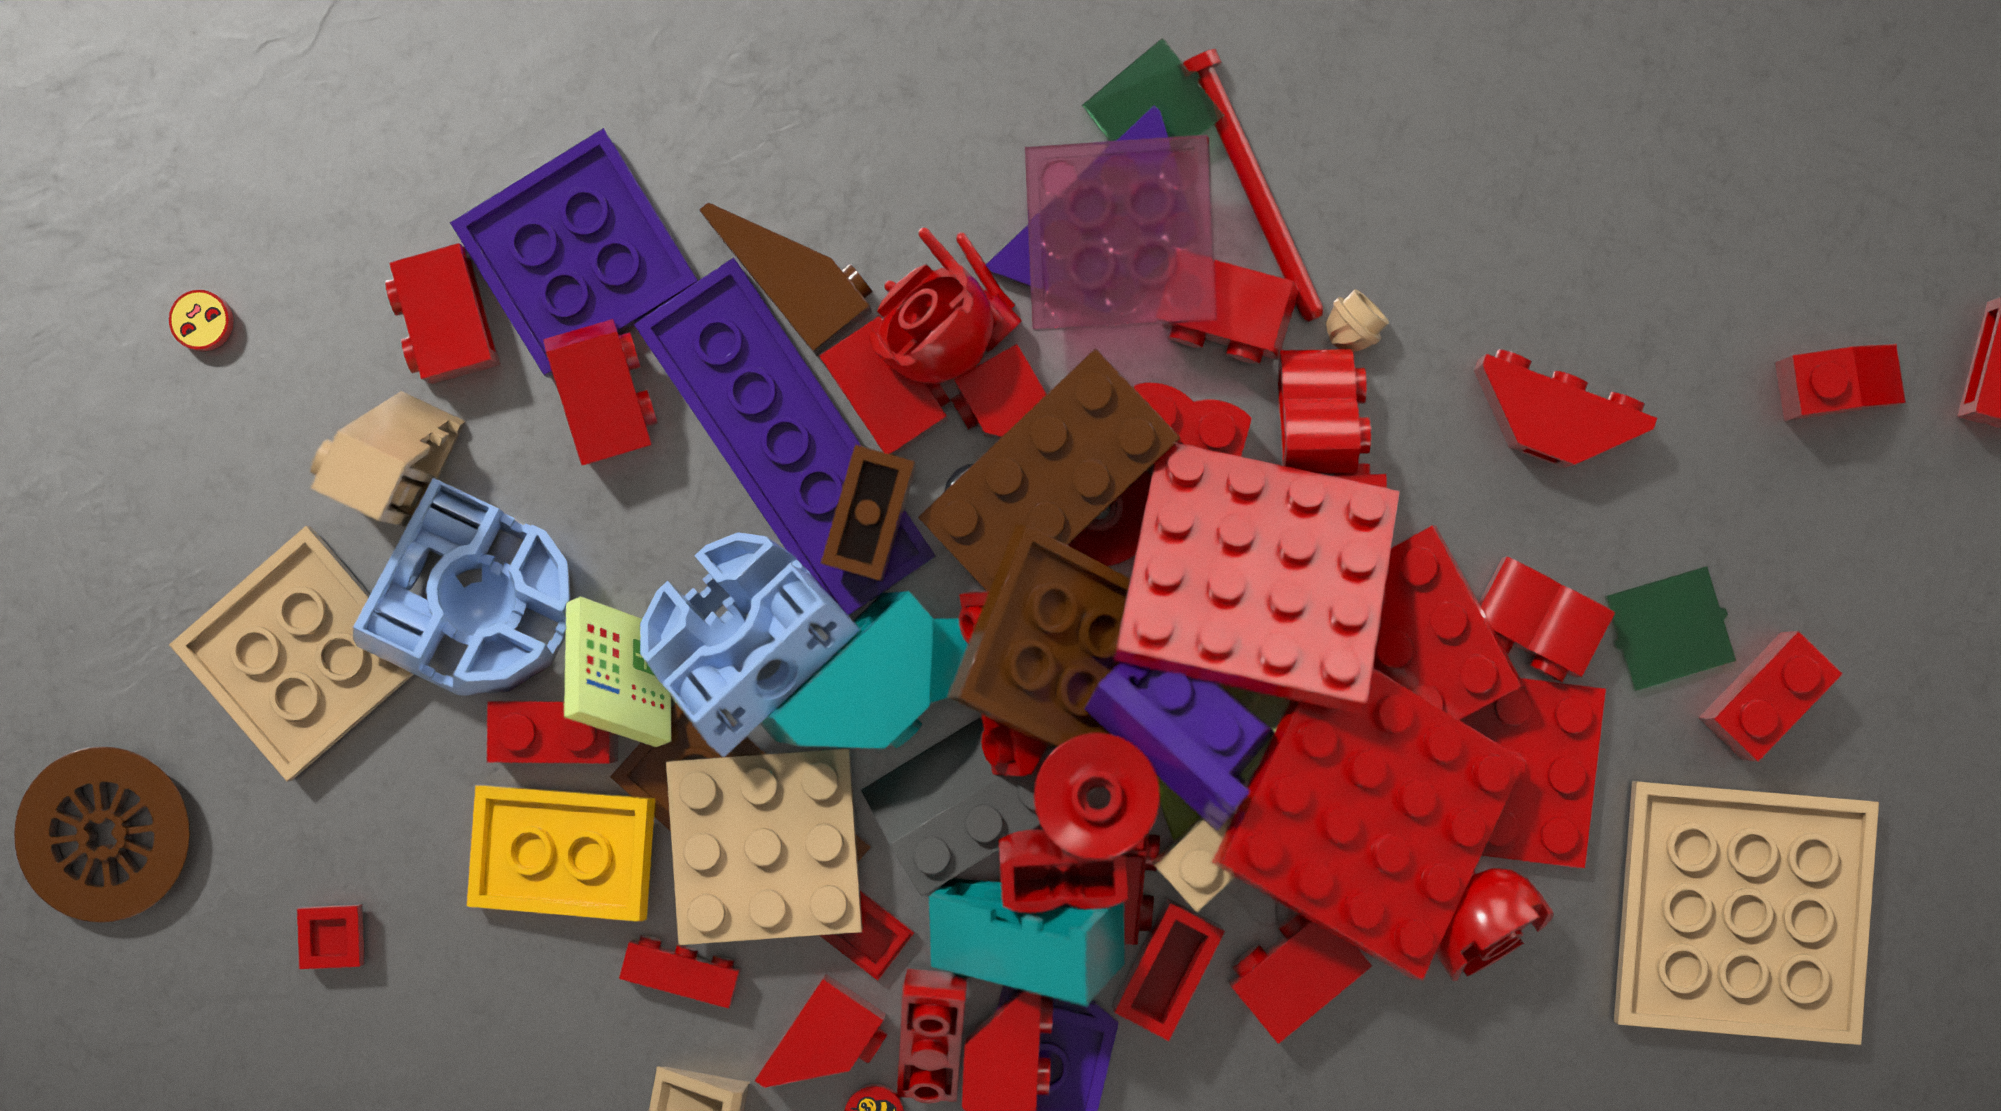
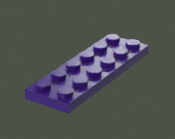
(769, 422)

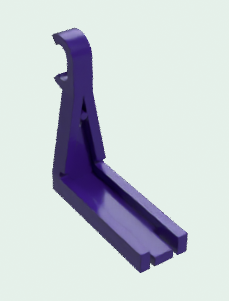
(1170, 751)

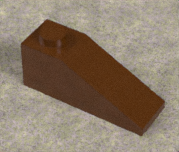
(800, 282)

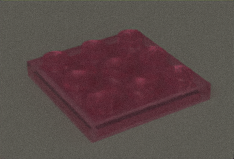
(1121, 233)

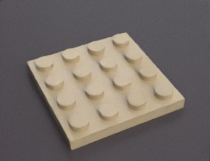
(1746, 912)

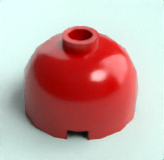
(934, 324)
(1491, 921)

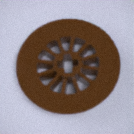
(38, 839)

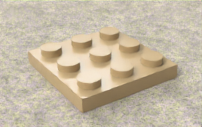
(286, 654)
(764, 846)

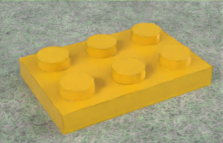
(561, 852)

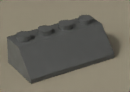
(949, 807)

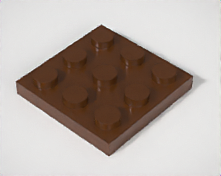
(1043, 640)

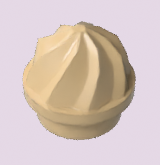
(1355, 322)

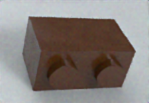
(868, 513)

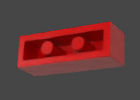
(680, 971)

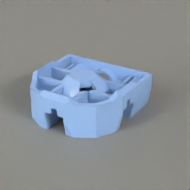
(481, 615)
(716, 660)

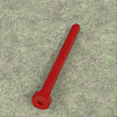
(1256, 187)

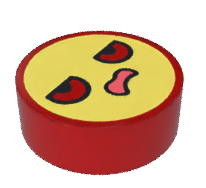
(201, 320)

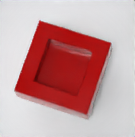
(330, 936)

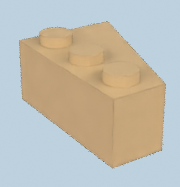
(387, 458)

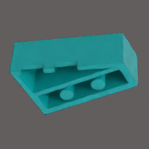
(1050, 952)

